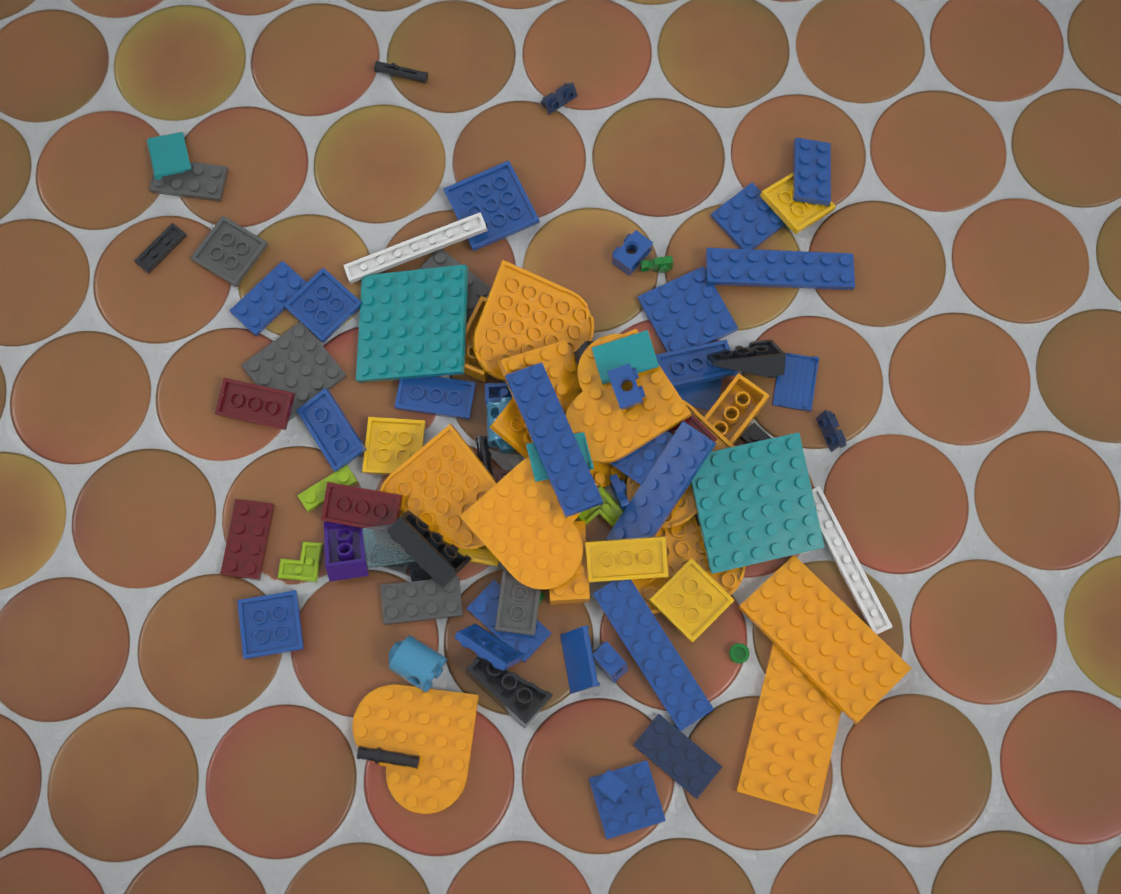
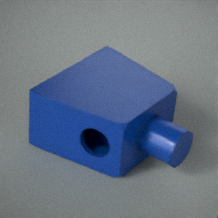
(609, 661)

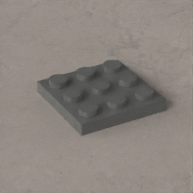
(229, 251)

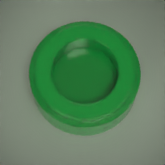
(739, 653)

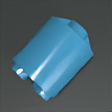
(493, 439)
(416, 662)

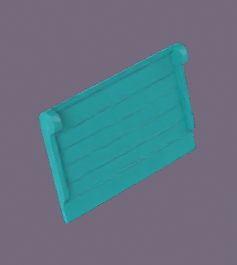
(168, 155)
(633, 349)
(537, 467)

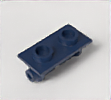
(560, 98)
(827, 423)

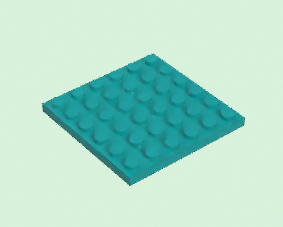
(412, 324)
(756, 503)

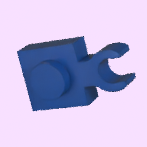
(618, 488)

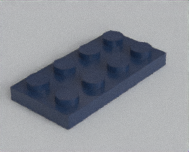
(677, 756)

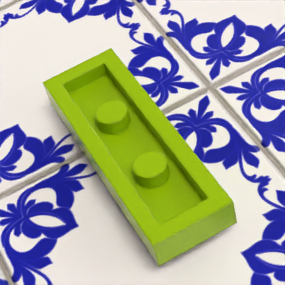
(315, 495)

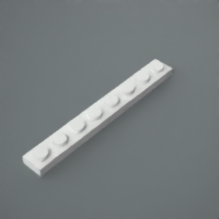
(415, 247)
(850, 566)

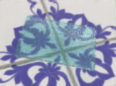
(381, 549)

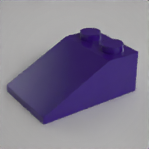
(344, 552)

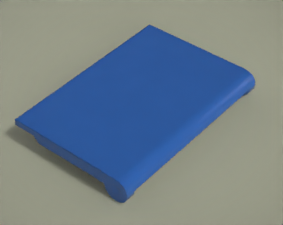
(797, 385)
(701, 395)
(579, 659)

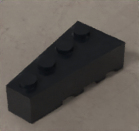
(427, 548)
(511, 692)

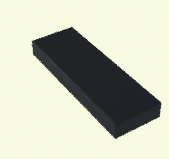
(160, 248)

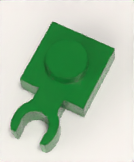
(659, 264)

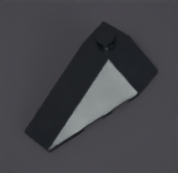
(759, 358)

